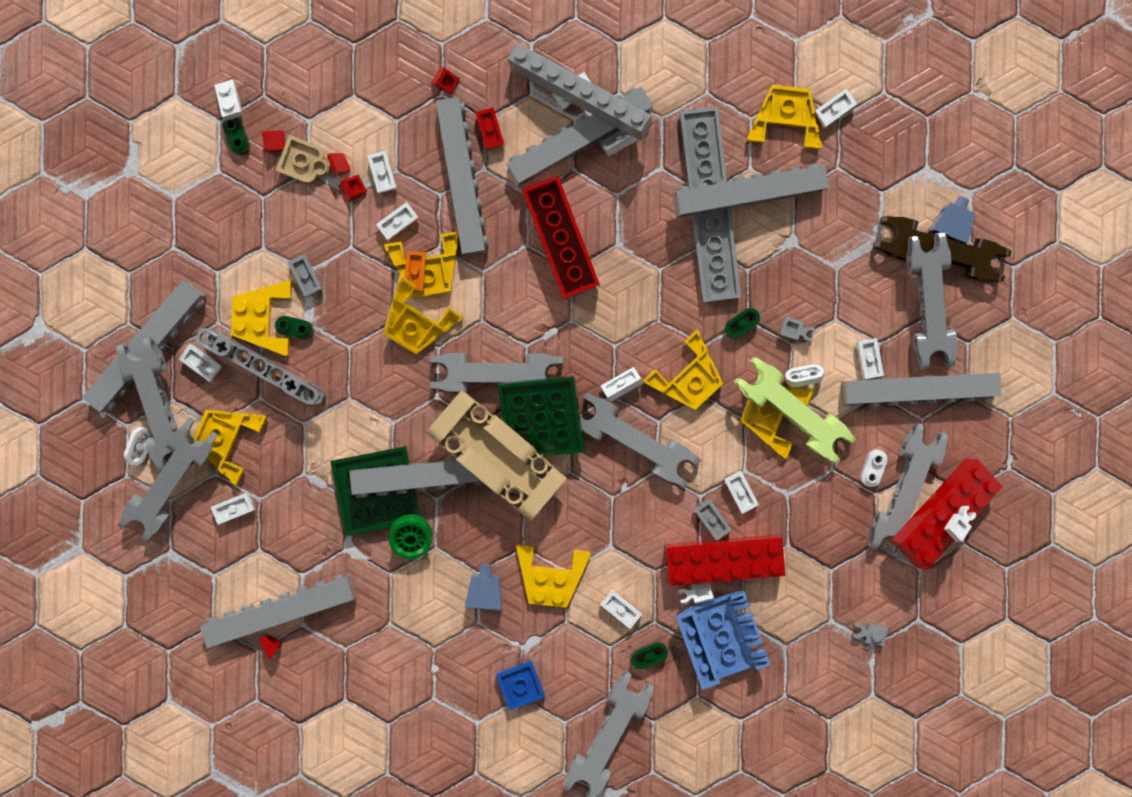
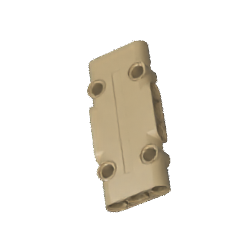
(496, 455)

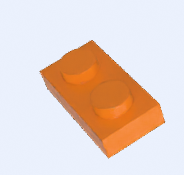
(416, 268)

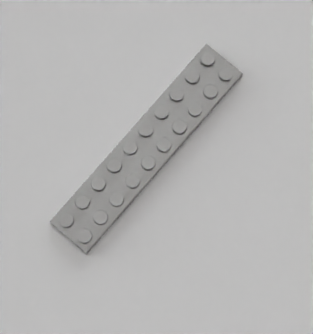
(711, 229)

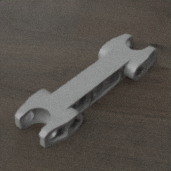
(931, 296)
(232, 350)
(462, 372)
(146, 375)
(185, 451)
(664, 456)
(909, 485)
(625, 705)

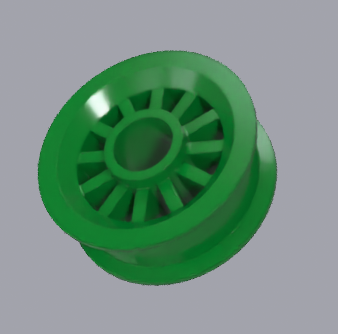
(410, 526)

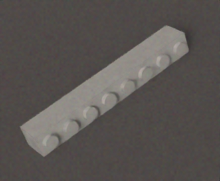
(580, 92)
(569, 141)
(461, 178)
(750, 191)
(162, 327)
(921, 388)
(409, 477)
(278, 611)

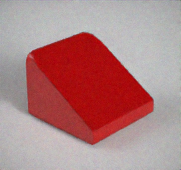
(445, 80)
(273, 140)
(338, 163)
(352, 188)
(270, 645)

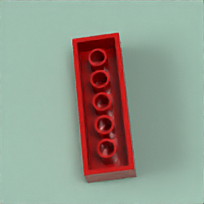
(560, 237)
(924, 536)
(725, 560)

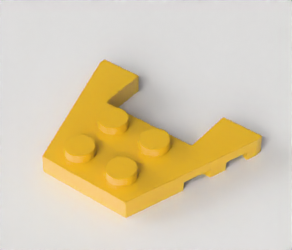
(787, 108)
(438, 268)
(253, 316)
(411, 326)
(695, 381)
(766, 420)
(227, 427)
(547, 584)

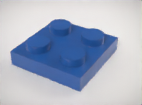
(520, 685)

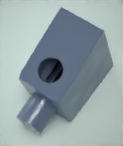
(954, 221)
(484, 590)

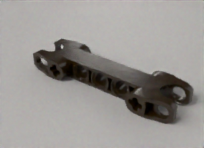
(974, 258)

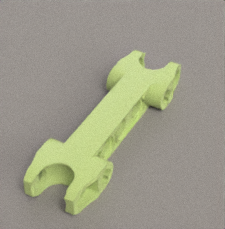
(768, 389)

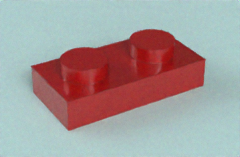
(490, 129)

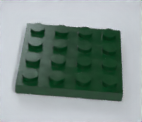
(544, 413)
(374, 511)

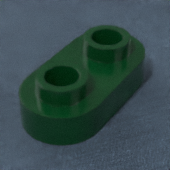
(236, 134)
(741, 323)
(293, 327)
(650, 657)

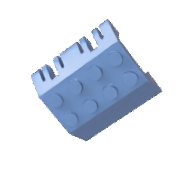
(721, 638)

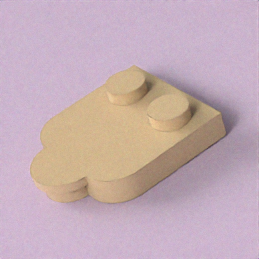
(302, 161)

